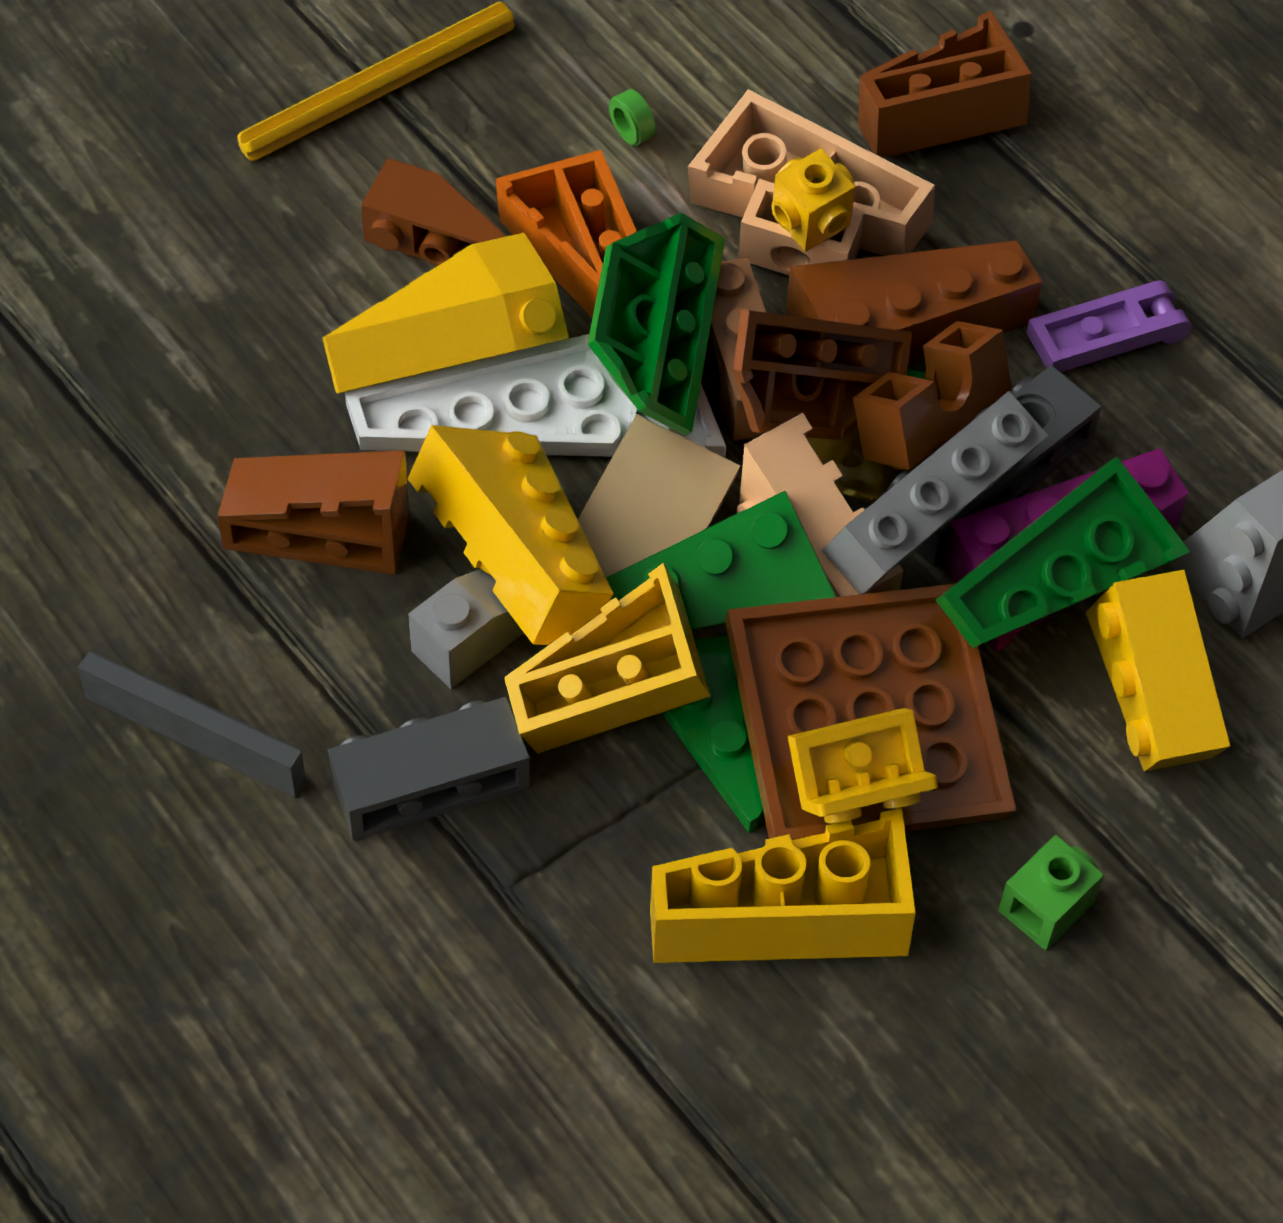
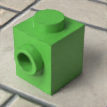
(1051, 891)

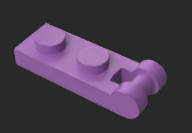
(1108, 326)

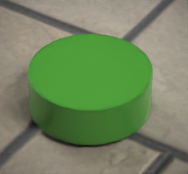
(632, 117)

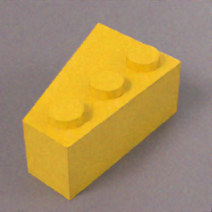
(1159, 670)

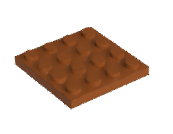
(859, 658)

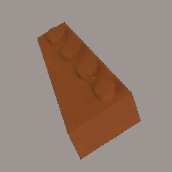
(921, 291)

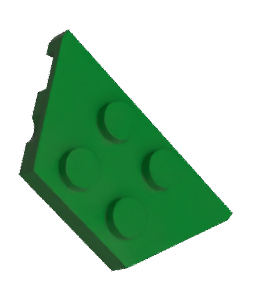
(718, 734)

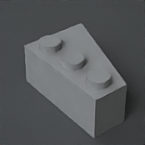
(1240, 559)

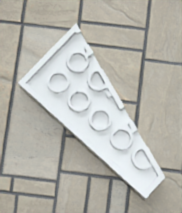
(539, 390)

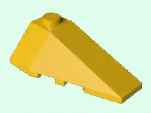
(466, 309)

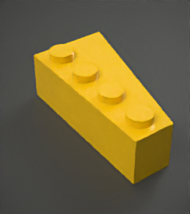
(790, 899)

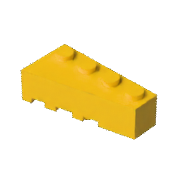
(515, 526)

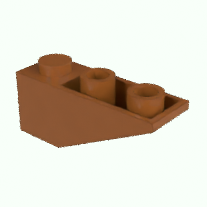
(421, 214)

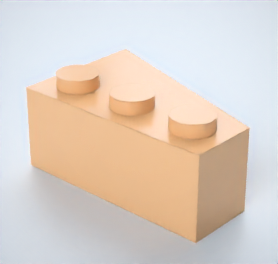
(788, 463)

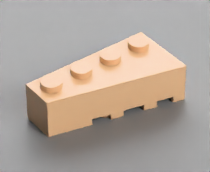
(764, 136)

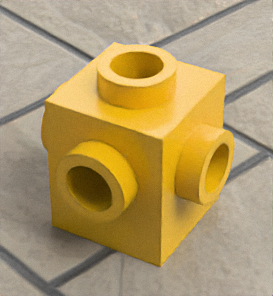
(813, 198)

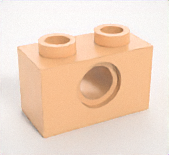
(774, 248)

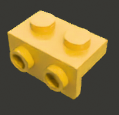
(860, 765)

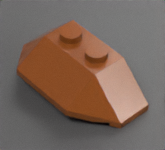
(811, 369)

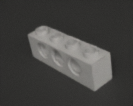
(934, 493)

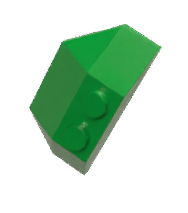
(658, 315)

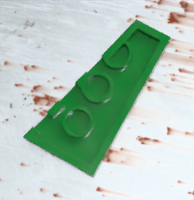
(1071, 552)

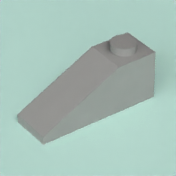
(461, 627)

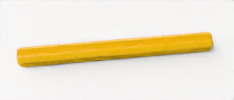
(375, 81)

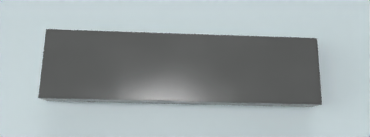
(193, 724)

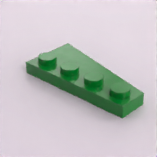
(738, 563)

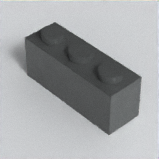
(429, 767)

